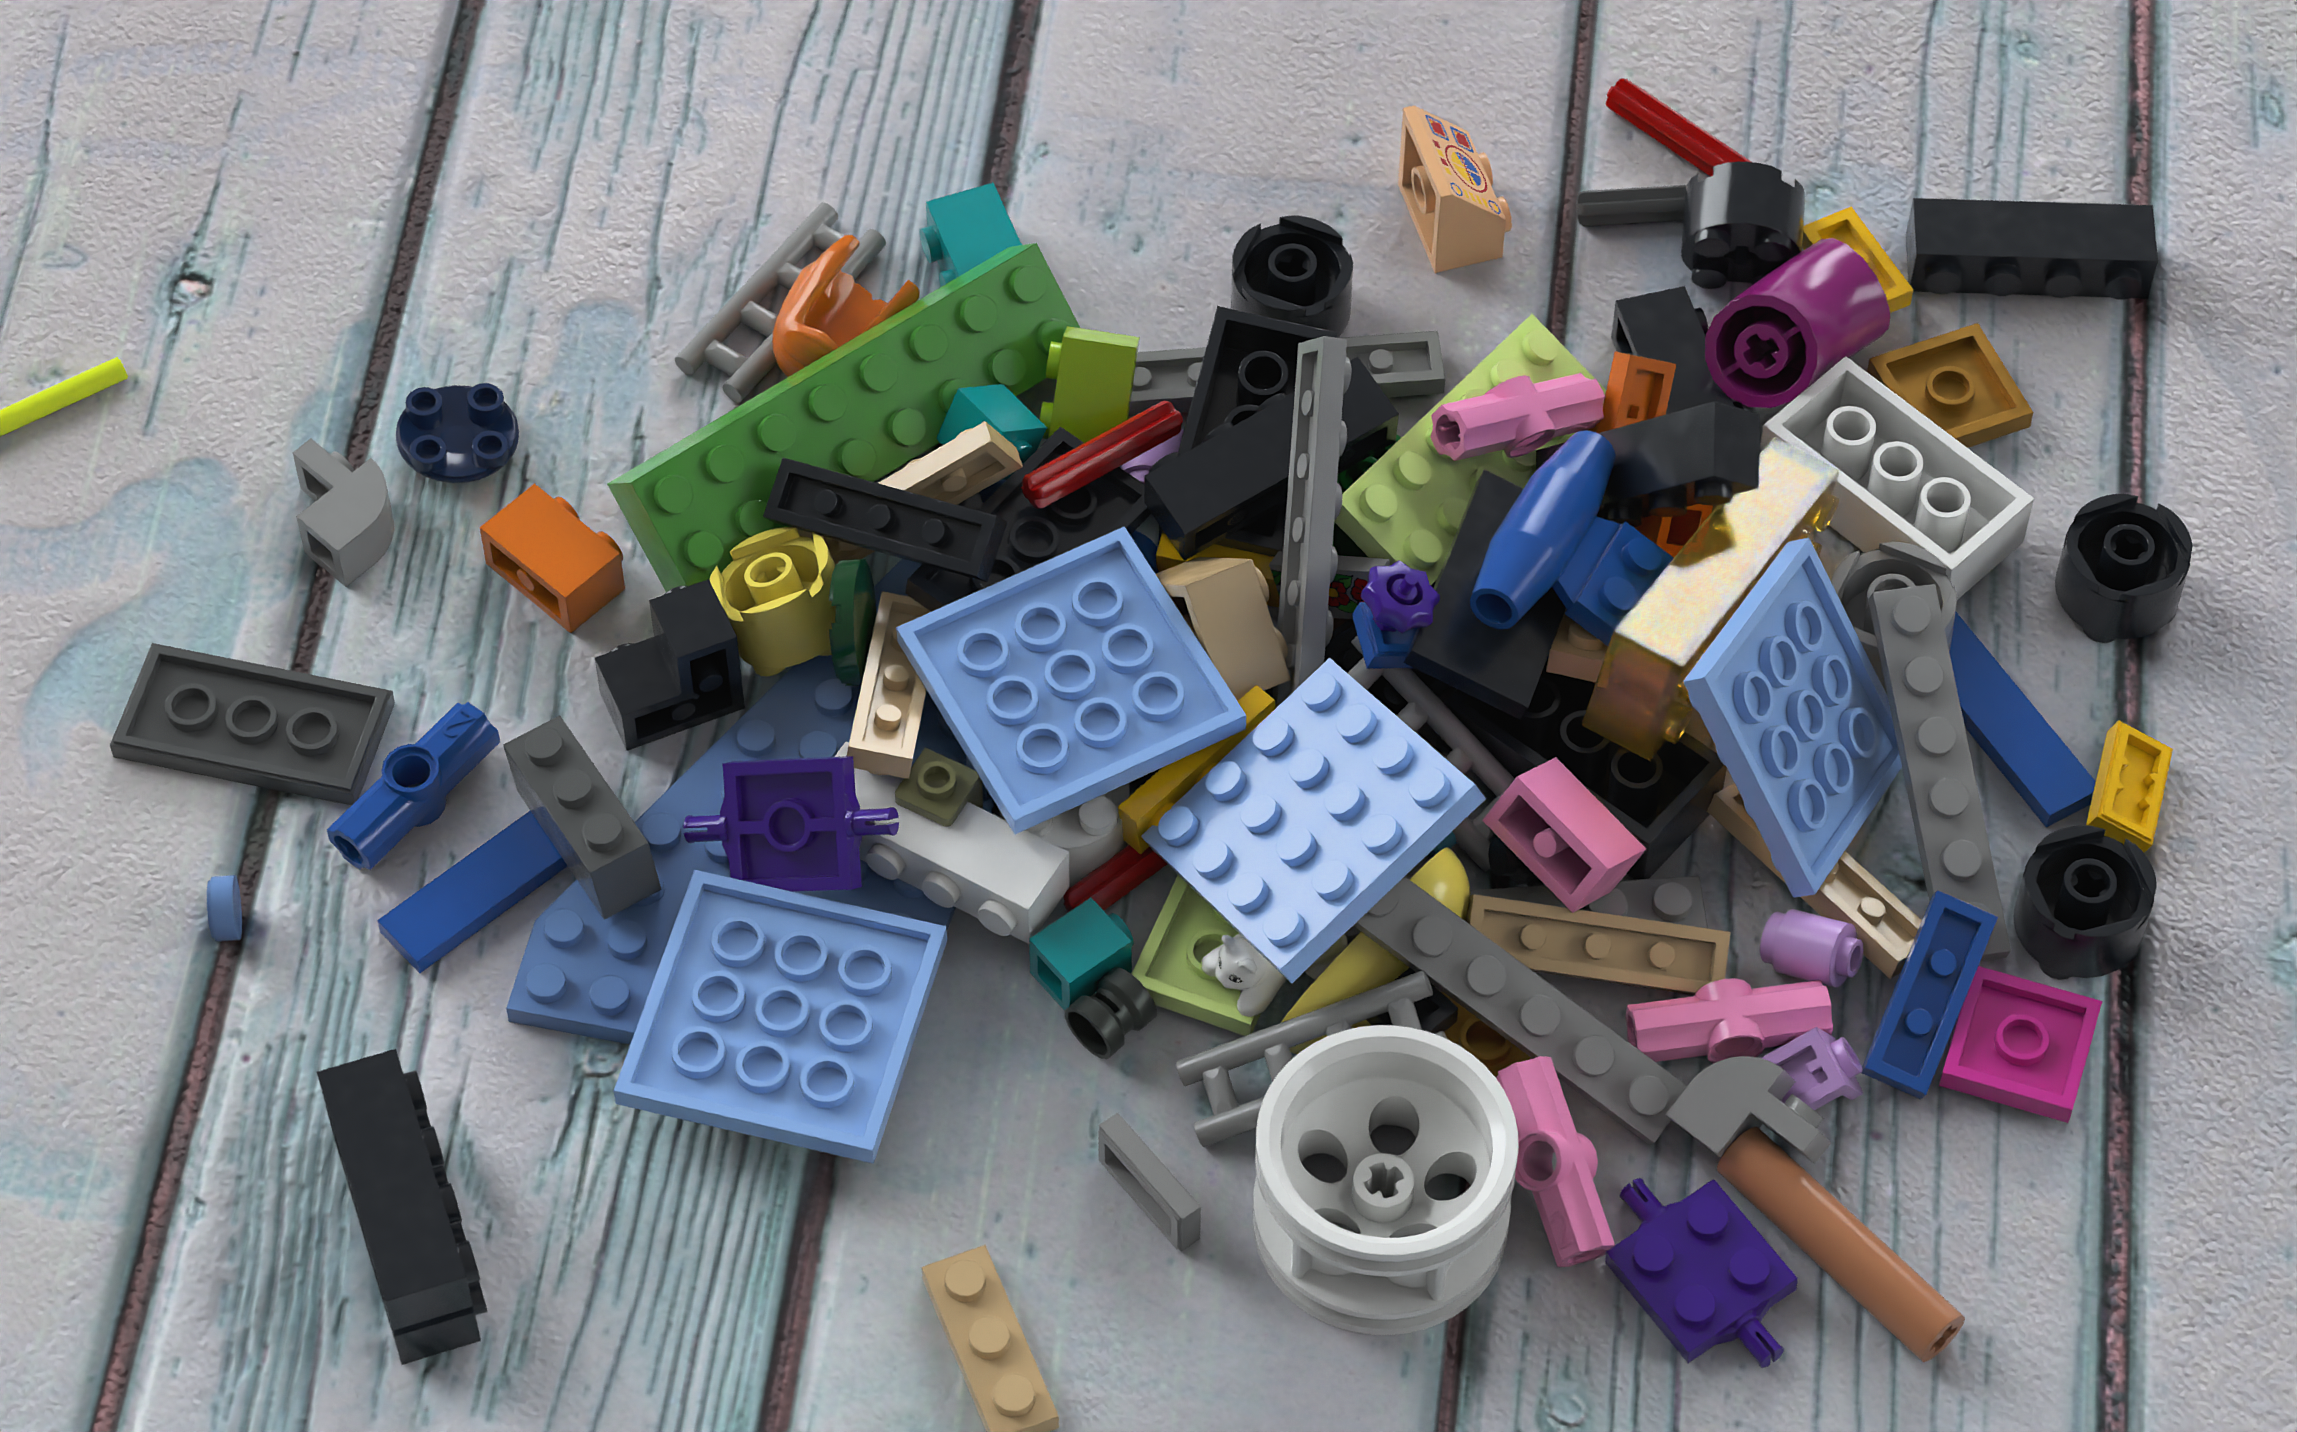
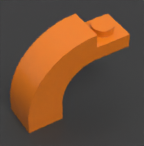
(1638, 392)

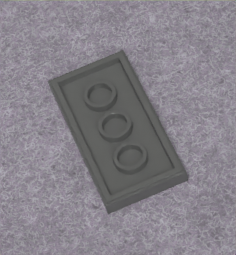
(253, 724)

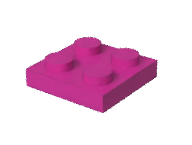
(2021, 1044)

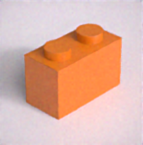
(553, 557)

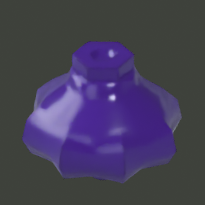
(1400, 597)

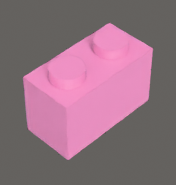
(1564, 834)

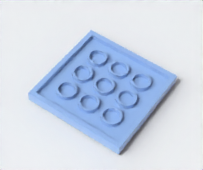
(1070, 679)
(1797, 717)
(1312, 819)
(782, 1016)

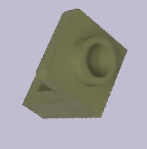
(939, 788)

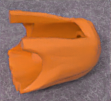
(829, 309)

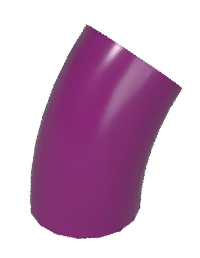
(1796, 325)

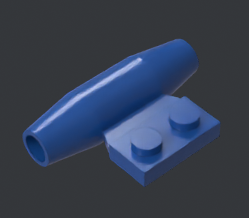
(1562, 544)

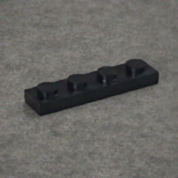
(885, 519)

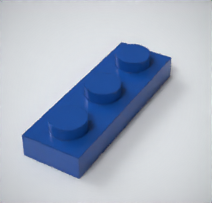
(1929, 994)

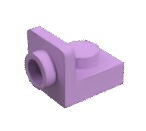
(1820, 1068)

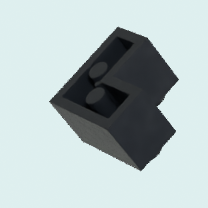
(678, 675)

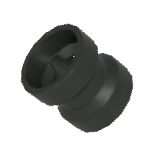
(1110, 1013)

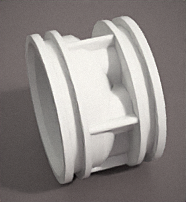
(1330, 1105)

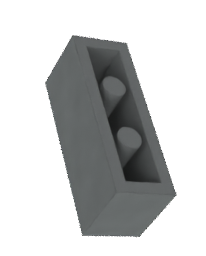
(582, 817)

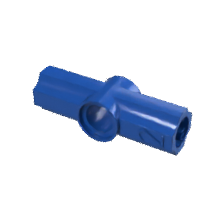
(393, 808)

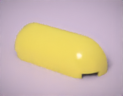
(1366, 963)

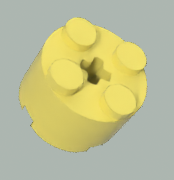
(778, 598)

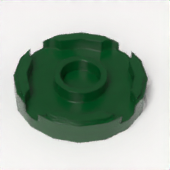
(854, 620)

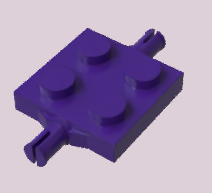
(792, 823)
(1701, 1271)

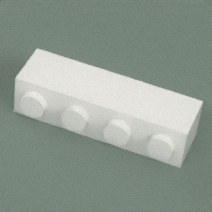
(971, 865)

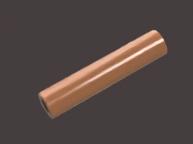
(1840, 1244)

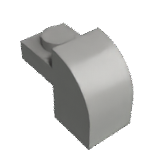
(351, 513)
(1744, 1095)

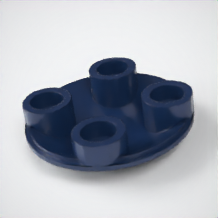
(457, 432)

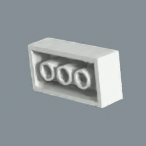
(1903, 475)

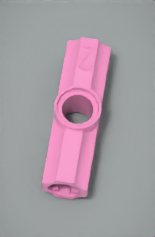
(1517, 416)
(1728, 1020)
(1568, 1194)

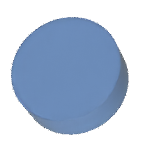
(224, 908)

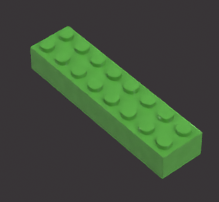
(846, 412)

